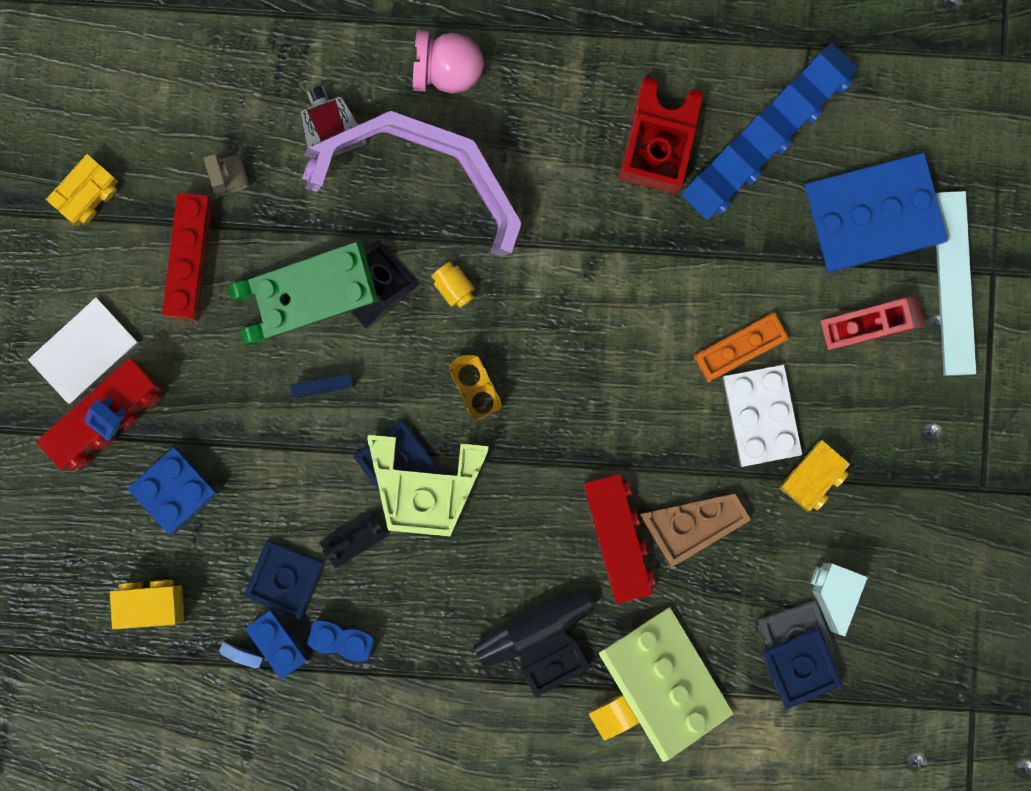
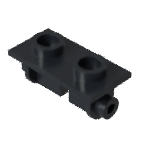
(353, 539)

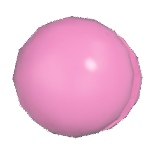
(448, 62)

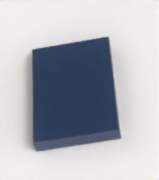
(408, 454)

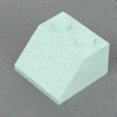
(837, 595)

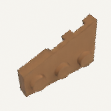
(693, 526)

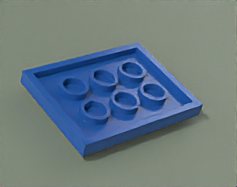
(875, 213)

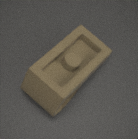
(226, 174)

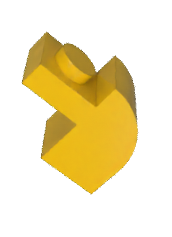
(613, 717)

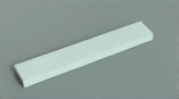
(955, 287)

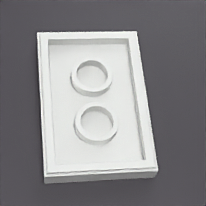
(83, 351)

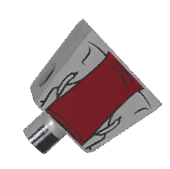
(327, 119)

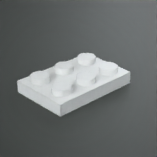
(762, 415)

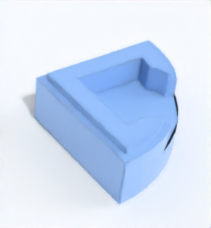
(240, 655)

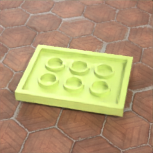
(666, 684)

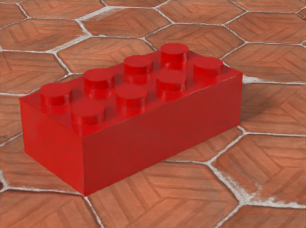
(73, 441)

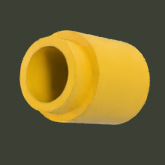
(453, 285)

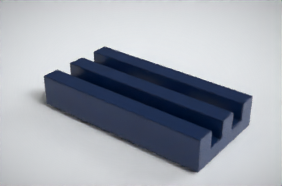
(322, 386)

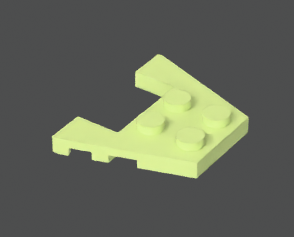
(423, 500)

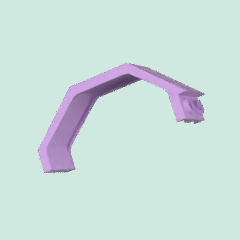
(460, 147)

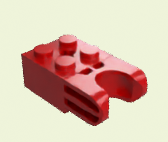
(663, 130)

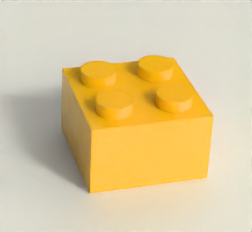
(146, 607)

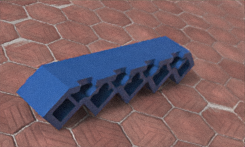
(770, 132)

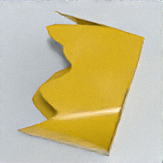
(481, 386)

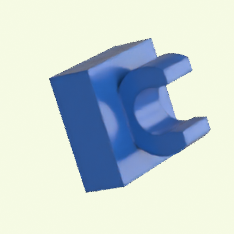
(103, 419)

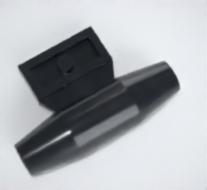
(540, 640)

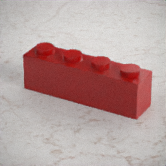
(187, 257)
(618, 539)

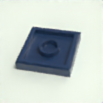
(283, 579)
(801, 668)

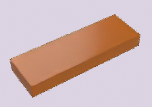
(741, 347)

